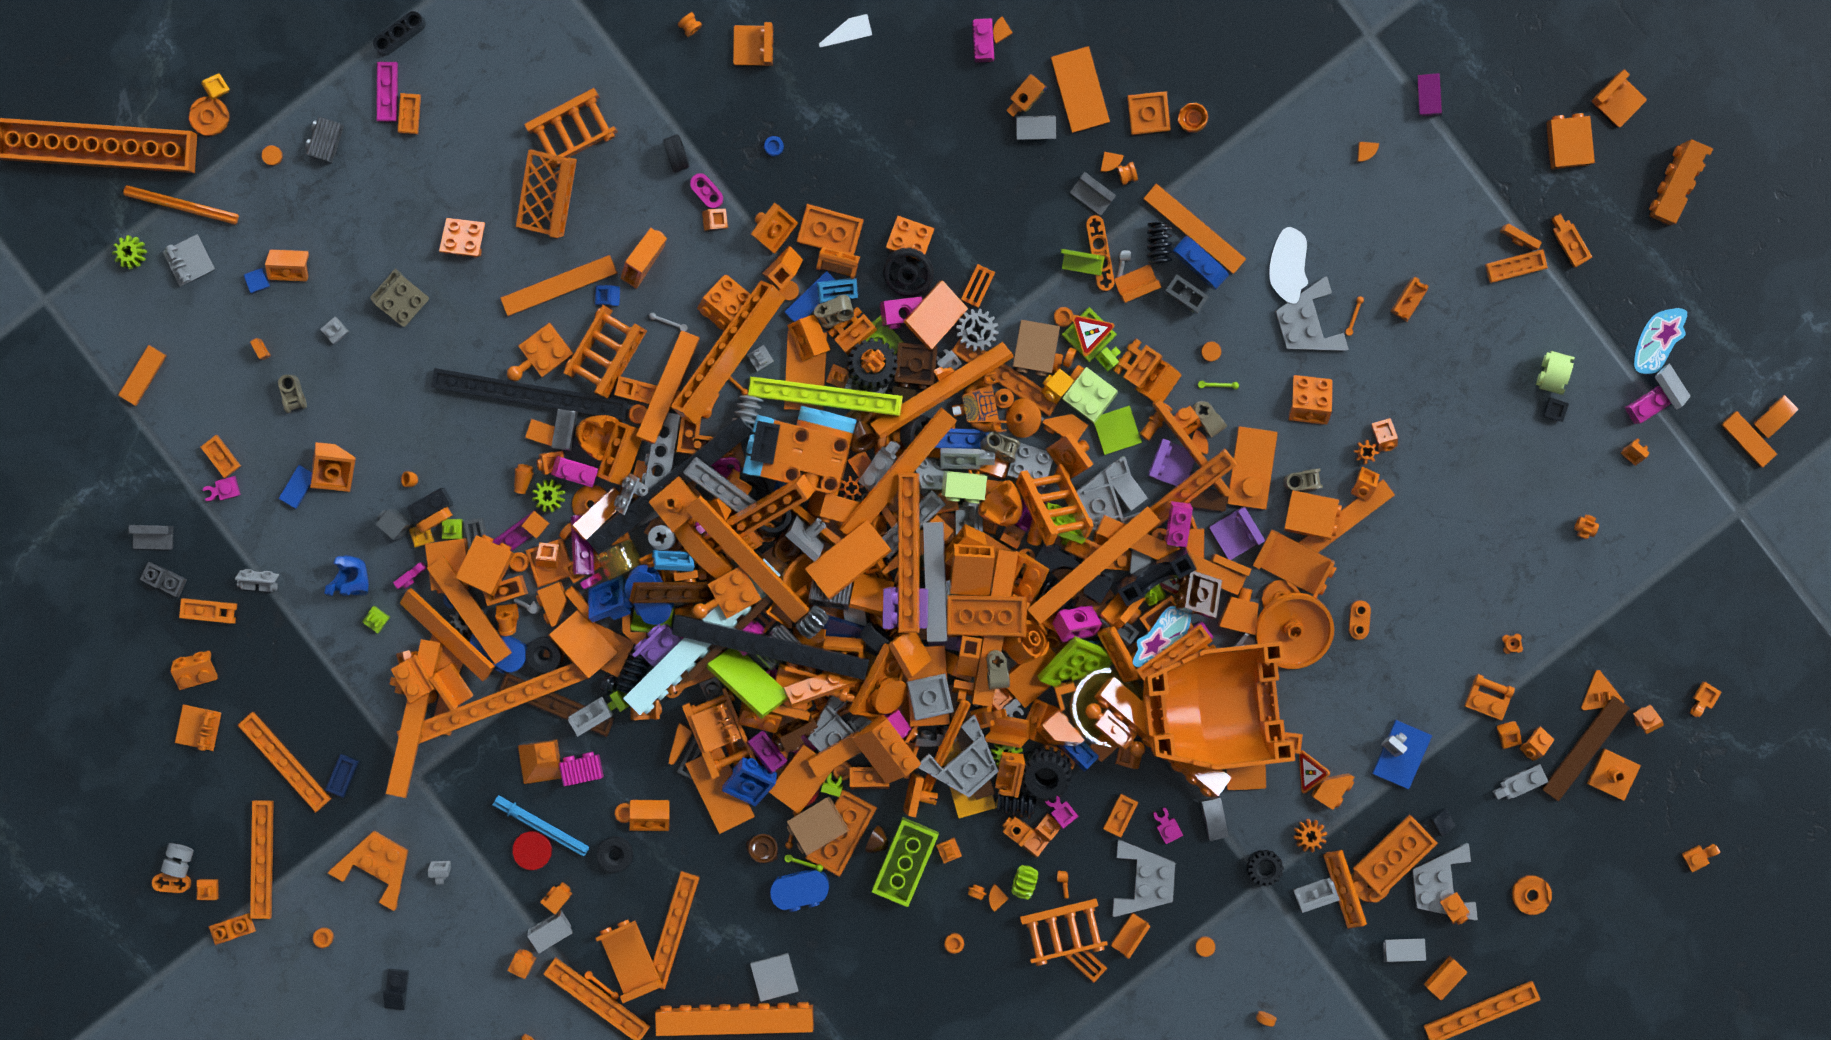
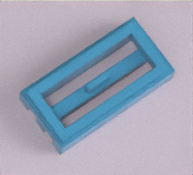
(821, 291)
(673, 562)

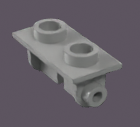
(248, 579)

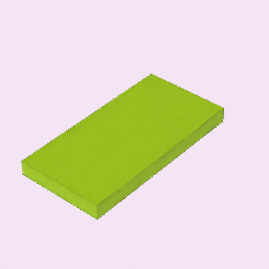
(748, 681)

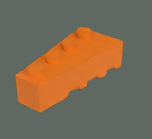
(1679, 181)

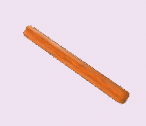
(179, 204)
(948, 741)

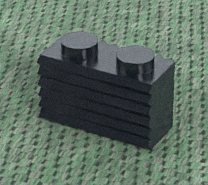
(430, 505)

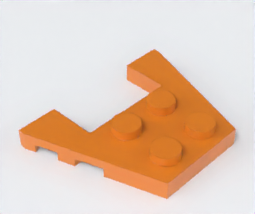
(379, 858)

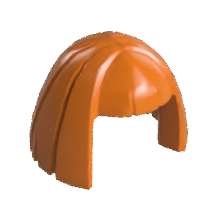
(594, 434)
(1002, 505)

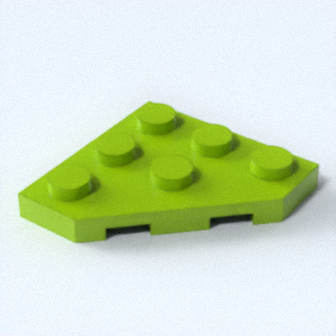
(1075, 662)

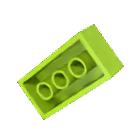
(905, 862)

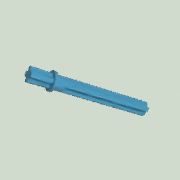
(540, 825)

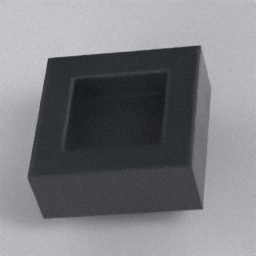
(1555, 409)

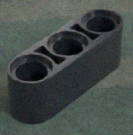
(389, 33)

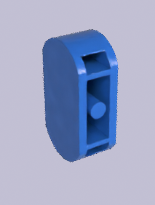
(1200, 262)
(650, 612)
(512, 662)
(800, 889)

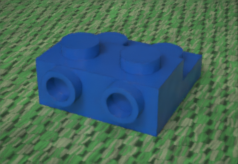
(609, 600)
(749, 781)

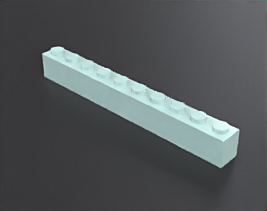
(679, 660)

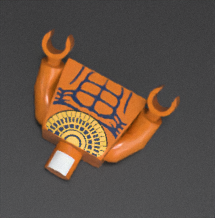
(980, 406)

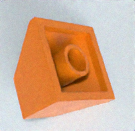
(332, 468)
(540, 761)

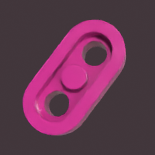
(706, 191)
(722, 468)

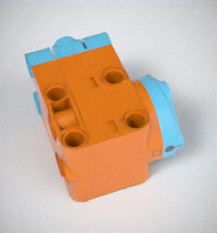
(812, 447)

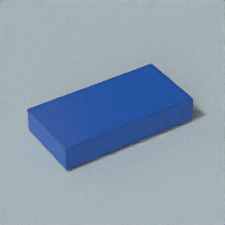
(297, 487)

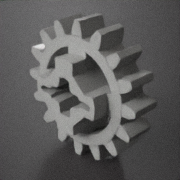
(985, 328)

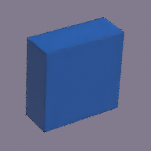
(257, 280)

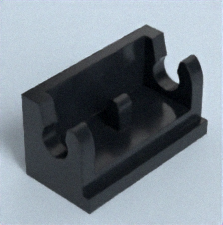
(765, 442)

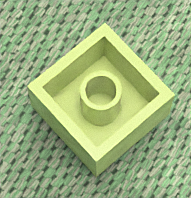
(1090, 395)
(964, 485)

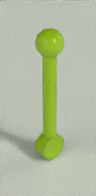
(1202, 384)
(788, 858)

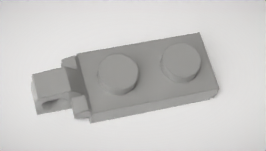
(965, 458)
(880, 465)
(1521, 782)

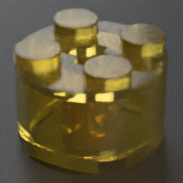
(619, 559)

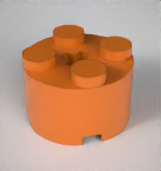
(1033, 645)

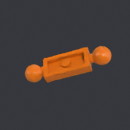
(1115, 730)

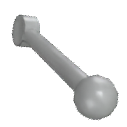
(652, 316)

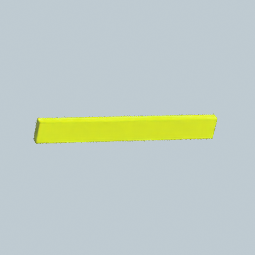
(825, 396)

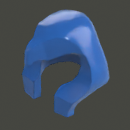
(351, 577)

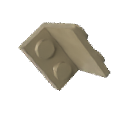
(399, 298)

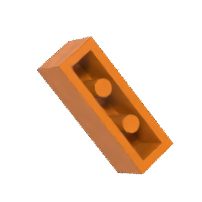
(620, 453)

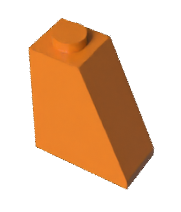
(643, 257)

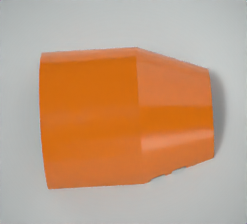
(1218, 708)

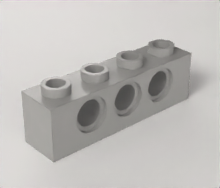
(670, 443)

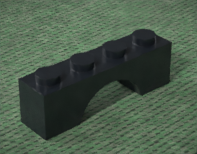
(1054, 559)
(1139, 583)

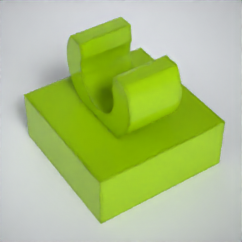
(1108, 358)
(452, 529)
(1155, 595)
(376, 619)
(618, 701)
(832, 787)

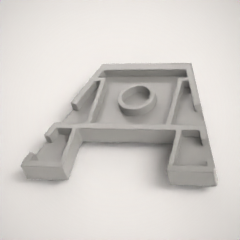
(1301, 325)
(1099, 495)
(830, 726)
(969, 768)
(1434, 881)
(1152, 882)

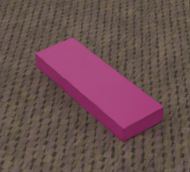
(387, 91)

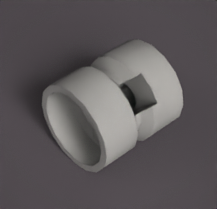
(177, 867)

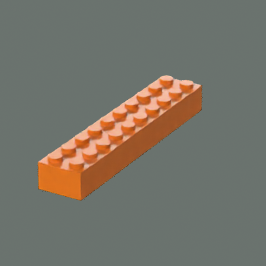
(97, 145)

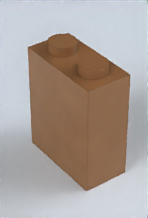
(1036, 347)
(817, 826)

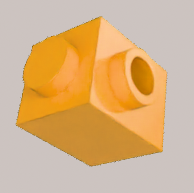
(1057, 386)

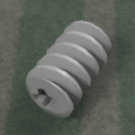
(747, 409)
(654, 536)

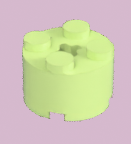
(1556, 372)

